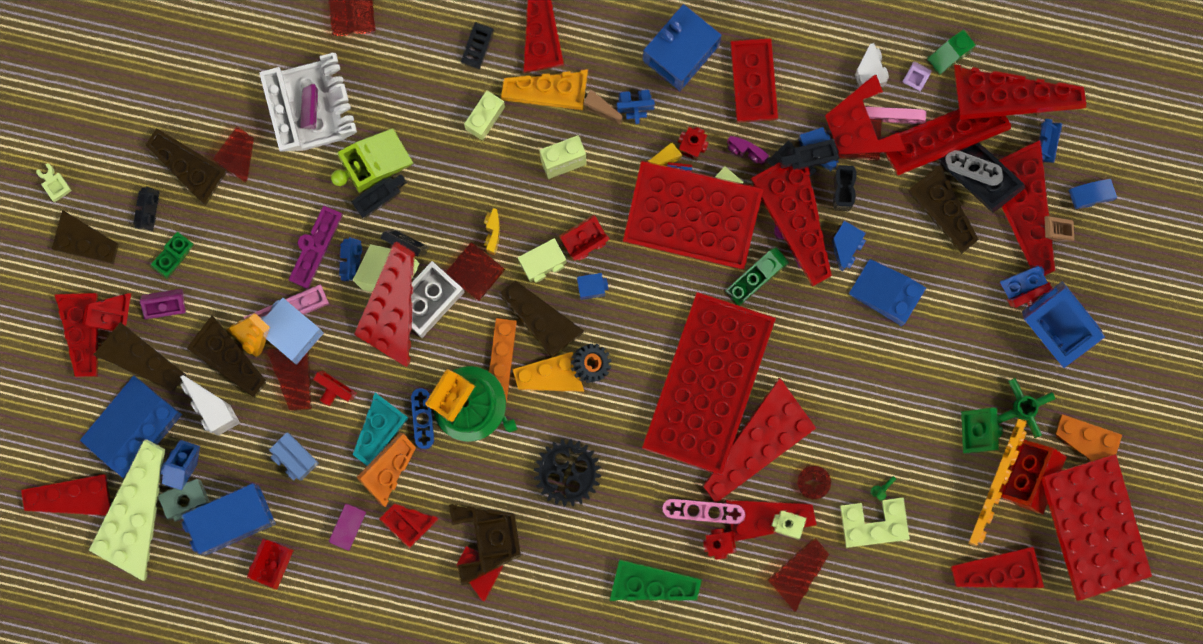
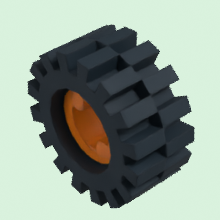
(586, 372)

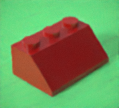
(1024, 483)

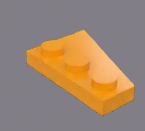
(250, 333)
(549, 375)

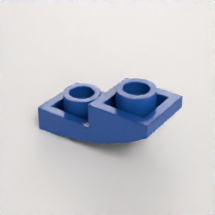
(1092, 193)

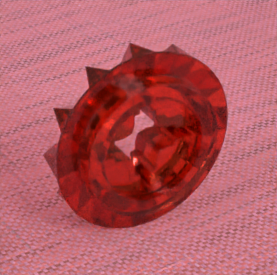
(821, 475)

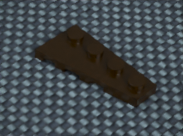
(191, 168)
(940, 203)
(542, 320)
(135, 355)
(225, 356)

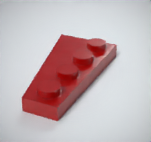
(542, 38)
(1005, 570)

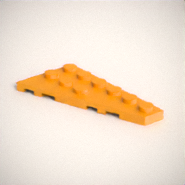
(1001, 477)

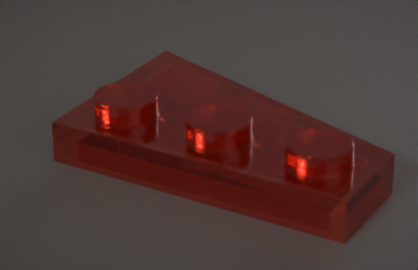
(293, 379)
(797, 574)

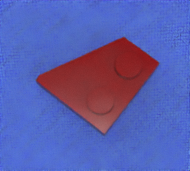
(107, 313)
(407, 523)
(485, 583)

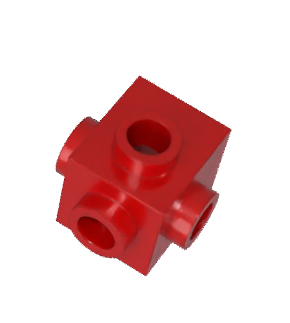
(690, 149)
(727, 543)

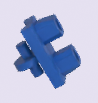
(644, 104)

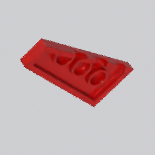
(80, 339)
(77, 496)
(761, 514)

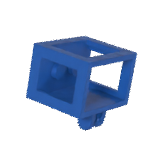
(681, 47)
(1063, 324)

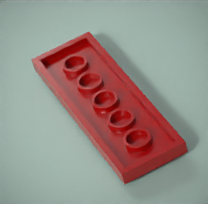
(941, 136)

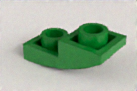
(172, 255)

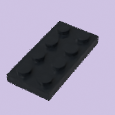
(990, 196)

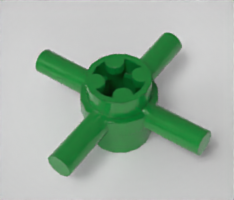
(1031, 413)

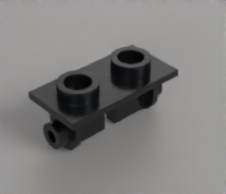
(148, 200)

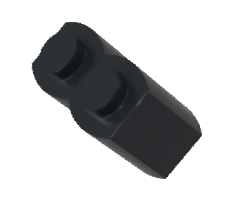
(843, 183)

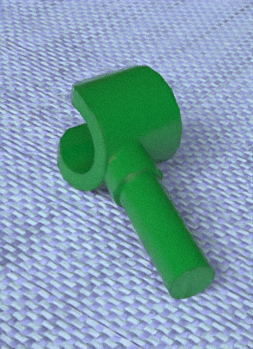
(509, 425)
(880, 492)

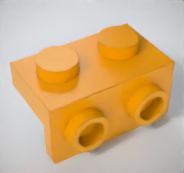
(450, 395)

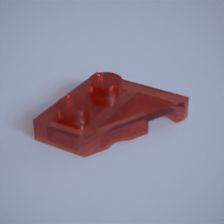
(236, 154)

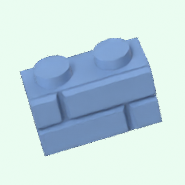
(293, 457)

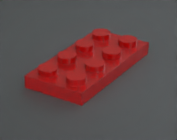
(754, 80)

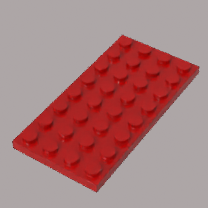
(709, 383)

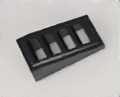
(473, 35)

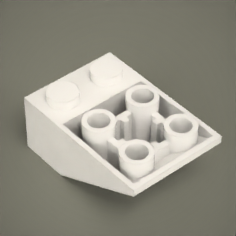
(216, 413)

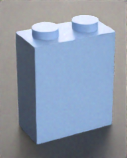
(291, 330)

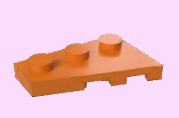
(1087, 438)
(386, 468)

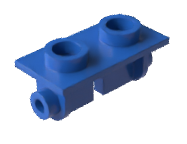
(1049, 139)
(352, 250)
(1024, 281)

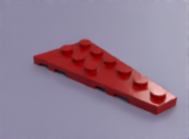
(1005, 94)
(1029, 208)
(795, 212)
(388, 313)
(766, 436)

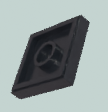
(393, 236)

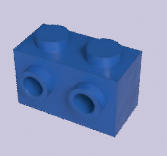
(180, 464)

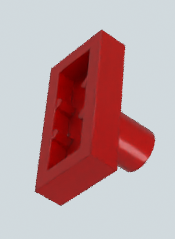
(1030, 296)
(333, 388)

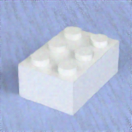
(432, 297)

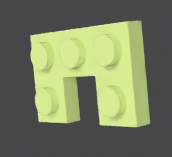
(892, 529)

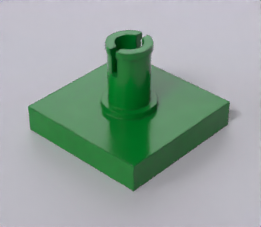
(980, 430)

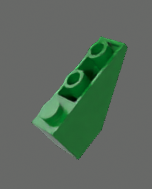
(757, 276)

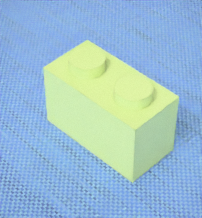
(484, 115)
(542, 260)

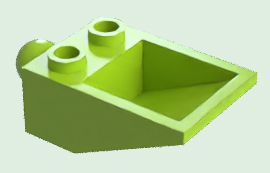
(375, 160)

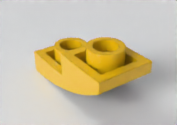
(492, 225)

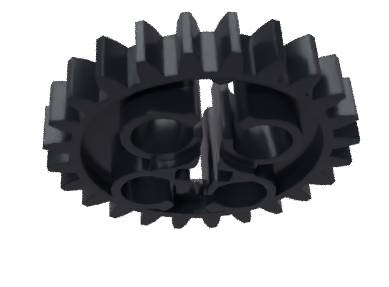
(585, 479)

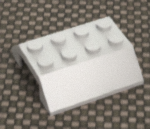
(284, 102)

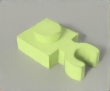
(54, 184)

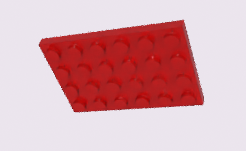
(693, 214)
(1096, 527)

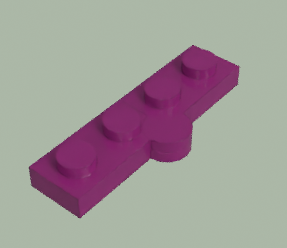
(315, 247)

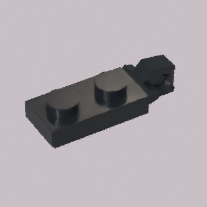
(811, 155)
(378, 195)

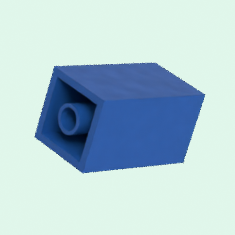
(228, 520)

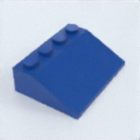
(128, 421)

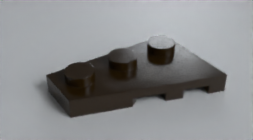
(82, 240)

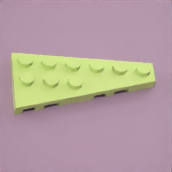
(131, 518)

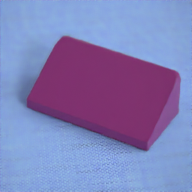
(309, 107)
(162, 304)
(347, 527)

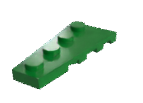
(645, 582)

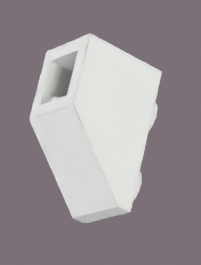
(871, 66)

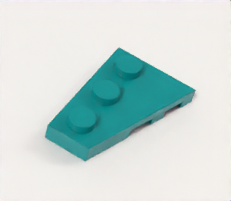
(379, 429)

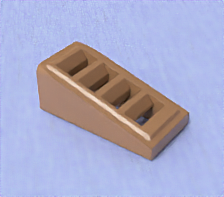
(600, 107)
(1059, 229)

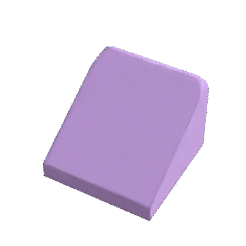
(917, 76)

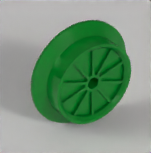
(484, 410)

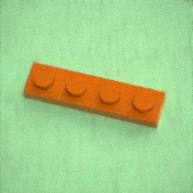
(503, 351)

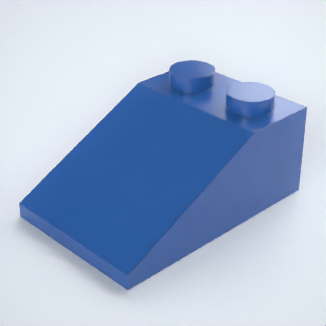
(887, 292)

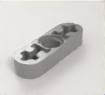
(979, 175)

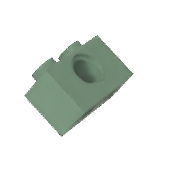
(171, 499)

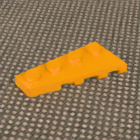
(556, 90)

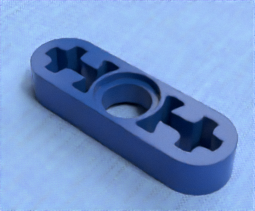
(418, 435)

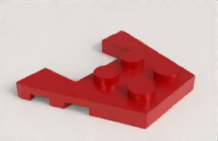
(853, 127)

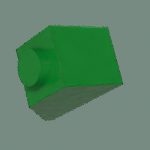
(952, 52)

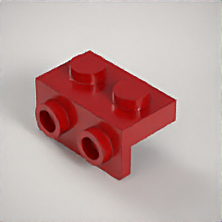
(584, 238)
(269, 563)

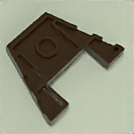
(495, 540)

